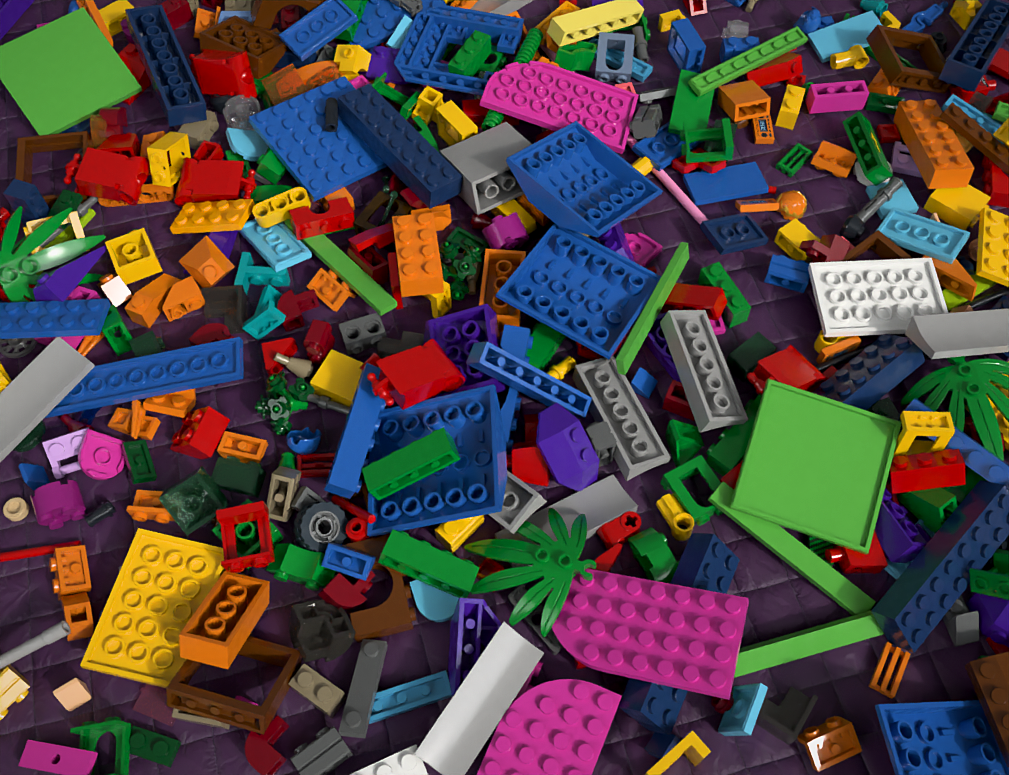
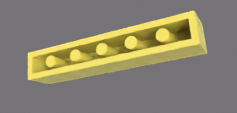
(595, 19)

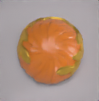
(792, 204)

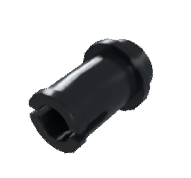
(100, 513)

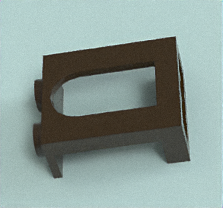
(398, 206)

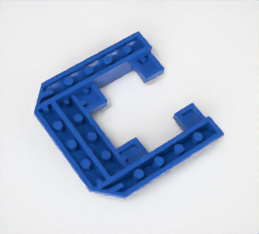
(437, 27)

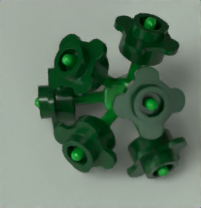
(459, 268)
(286, 401)

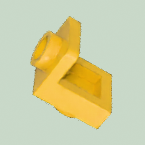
(666, 18)
(889, 20)

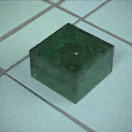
(193, 500)

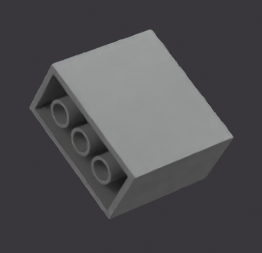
(484, 167)

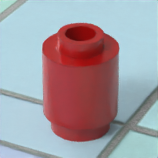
(357, 530)

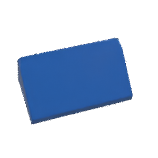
(348, 561)

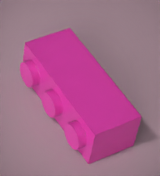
(836, 96)

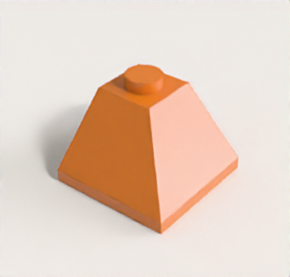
(206, 263)

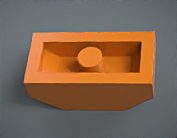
(441, 213)
(242, 447)

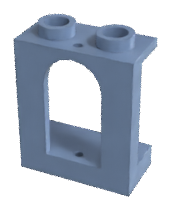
(614, 41)

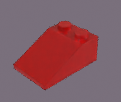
(134, 63)

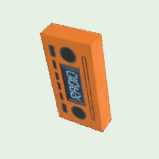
(763, 130)
(757, 205)
(838, 349)

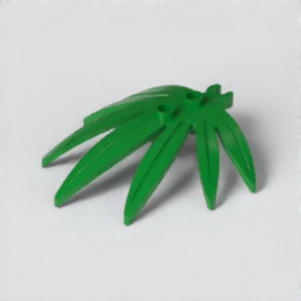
(19, 270)
(969, 386)
(552, 559)

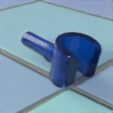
(89, 414)

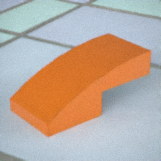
(122, 422)

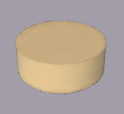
(16, 509)

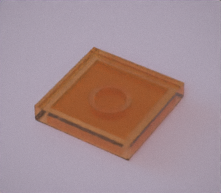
(284, 85)

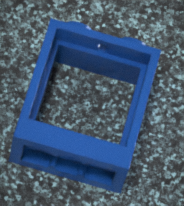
(686, 46)

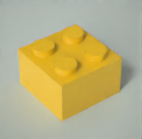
(133, 256)

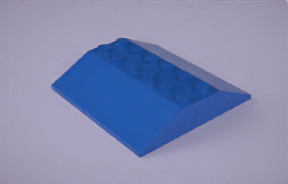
(580, 181)
(580, 289)
(458, 491)
(940, 739)

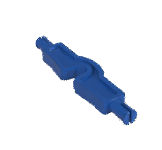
(925, 17)

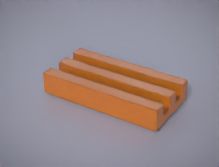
(898, 675)

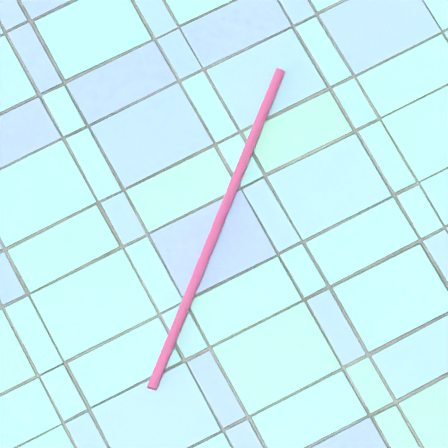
(661, 175)

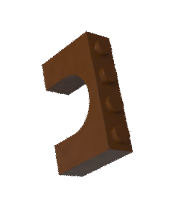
(264, 11)
(393, 614)

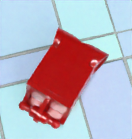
(223, 73)
(108, 175)
(213, 181)
(788, 368)
(415, 375)

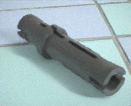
(883, 195)

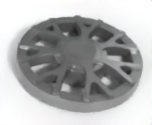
(17, 343)

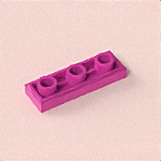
(57, 759)

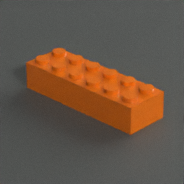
(933, 144)

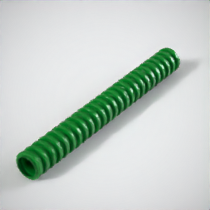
(524, 55)

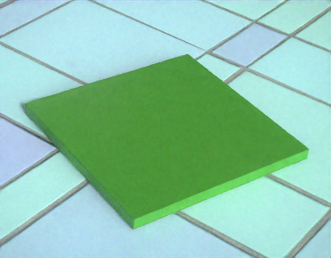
(64, 73)
(816, 466)

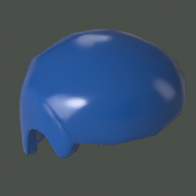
(303, 441)

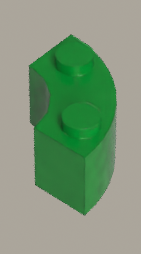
(576, 56)
(653, 555)
(300, 566)

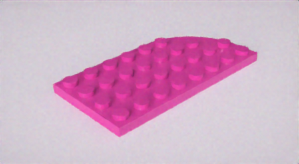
(560, 97)
(654, 631)
(552, 730)

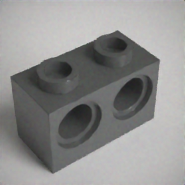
(362, 330)

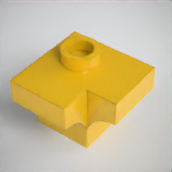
(965, 11)
(352, 59)
(427, 105)

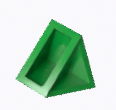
(683, 441)

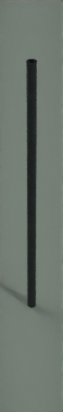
(849, 355)

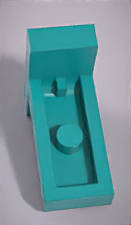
(257, 275)
(266, 315)

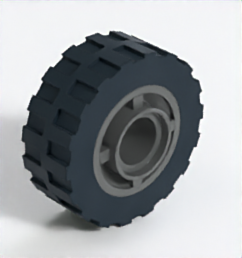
(307, 526)

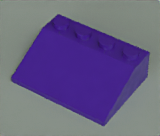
(456, 337)

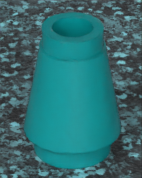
(876, 6)

